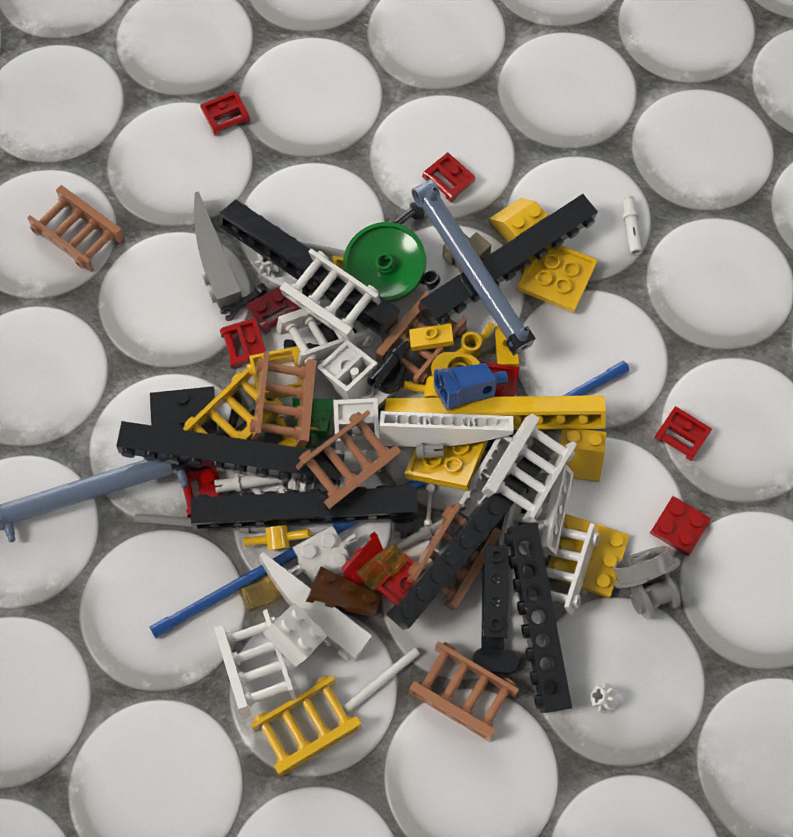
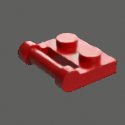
(223, 107)
(453, 172)
(249, 338)
(686, 427)
(206, 484)

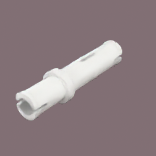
(631, 218)
(244, 482)

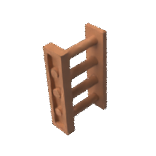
(80, 210)
(413, 321)
(303, 392)
(351, 479)
(465, 575)
(443, 702)

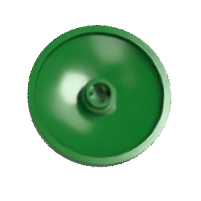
(387, 259)

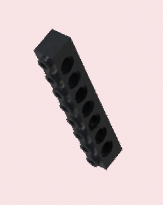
(530, 536)

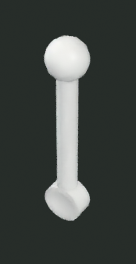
(430, 489)

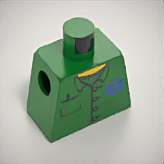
(320, 419)

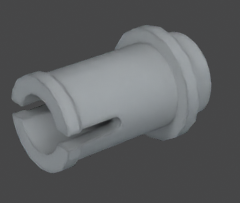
(428, 451)

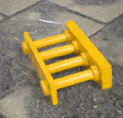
(239, 380)
(326, 738)

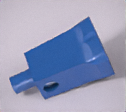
(466, 384)

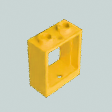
(278, 357)

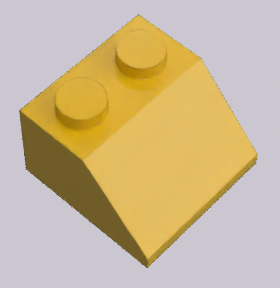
(517, 218)
(588, 452)

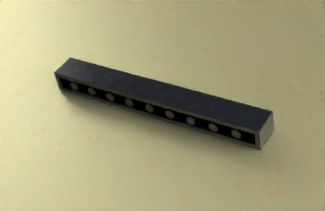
(510, 258)
(295, 259)
(221, 453)
(302, 508)
(460, 547)

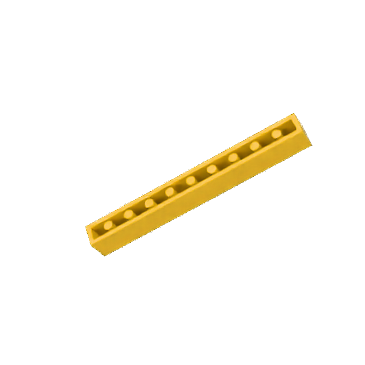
(553, 411)

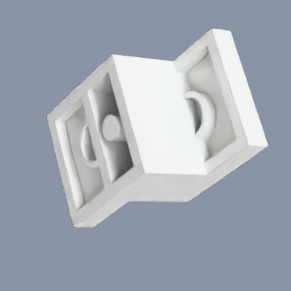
(348, 372)
(342, 413)
(295, 634)

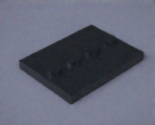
(175, 407)

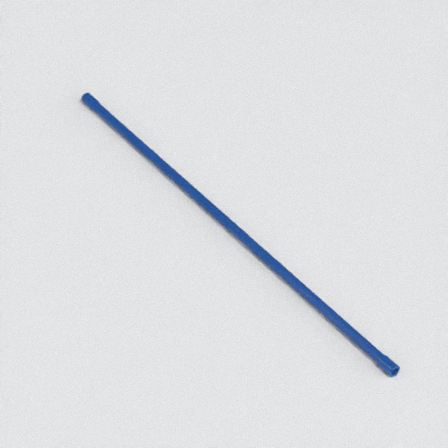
(168, 623)

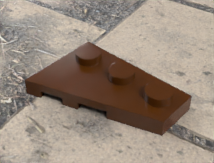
(339, 591)

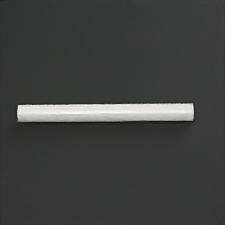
(381, 680)

